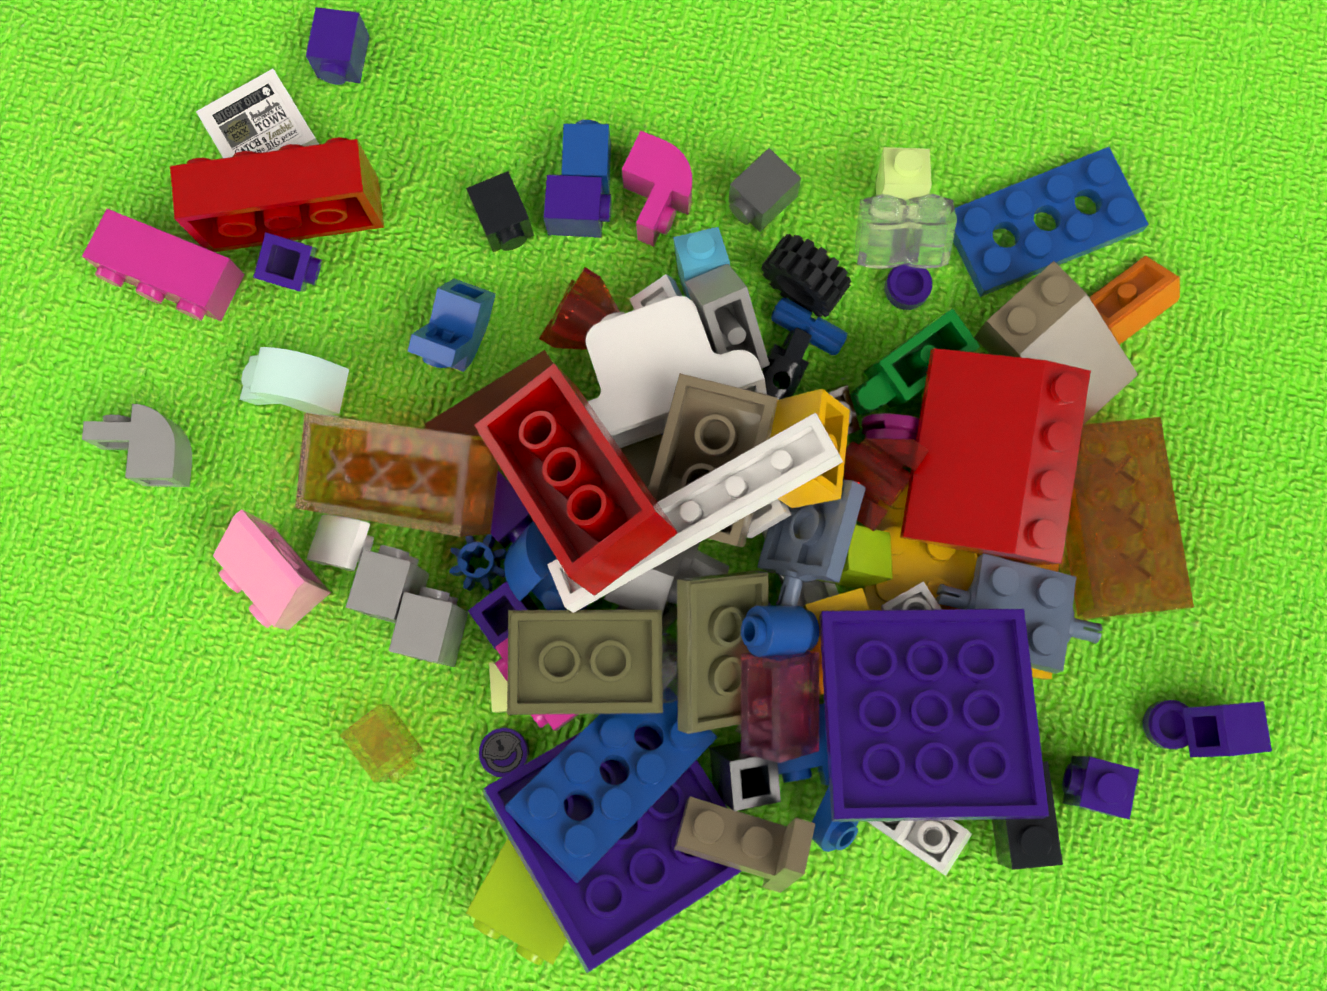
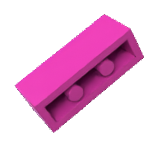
(162, 266)

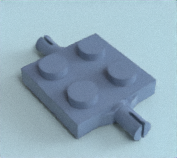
(812, 542)
(1041, 593)

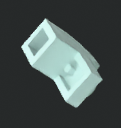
(294, 381)

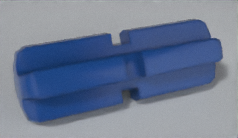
(824, 334)

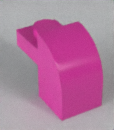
(664, 177)

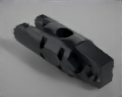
(786, 364)

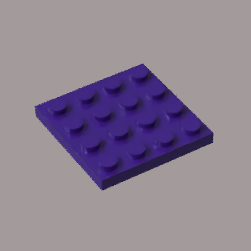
(931, 716)
(636, 881)

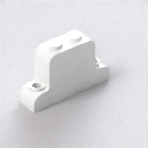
(641, 359)

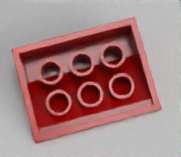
(998, 455)

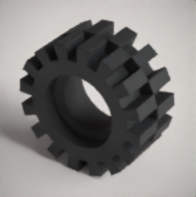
(806, 275)

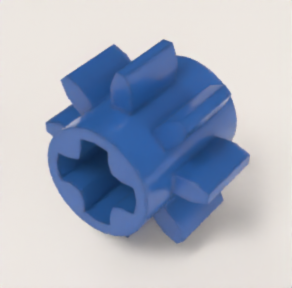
(481, 575)

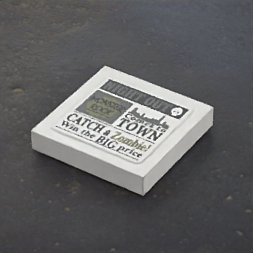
(256, 118)

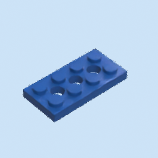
(1051, 193)
(615, 808)

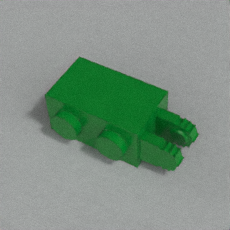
(905, 368)

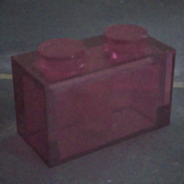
(780, 706)

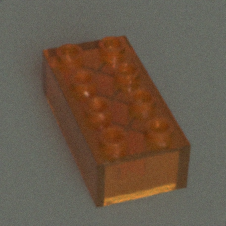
(397, 474)
(1125, 525)

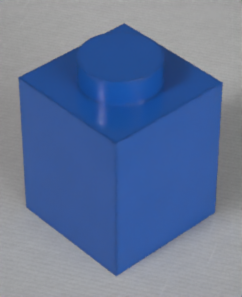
(587, 151)

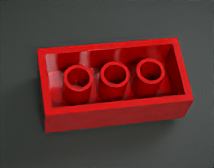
(280, 192)
(574, 481)

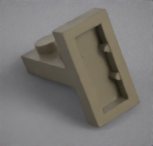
(746, 842)

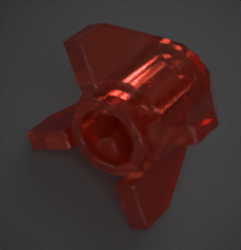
(582, 307)
(879, 468)

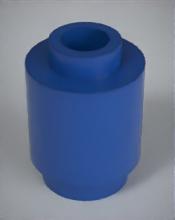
(779, 630)

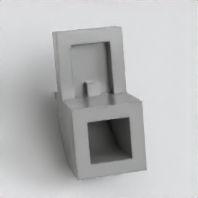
(155, 445)

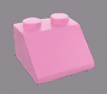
(268, 572)

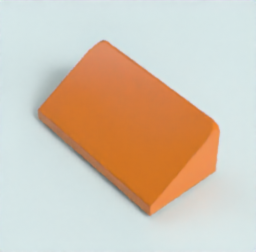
(1136, 297)

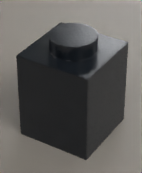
(501, 212)
(742, 778)

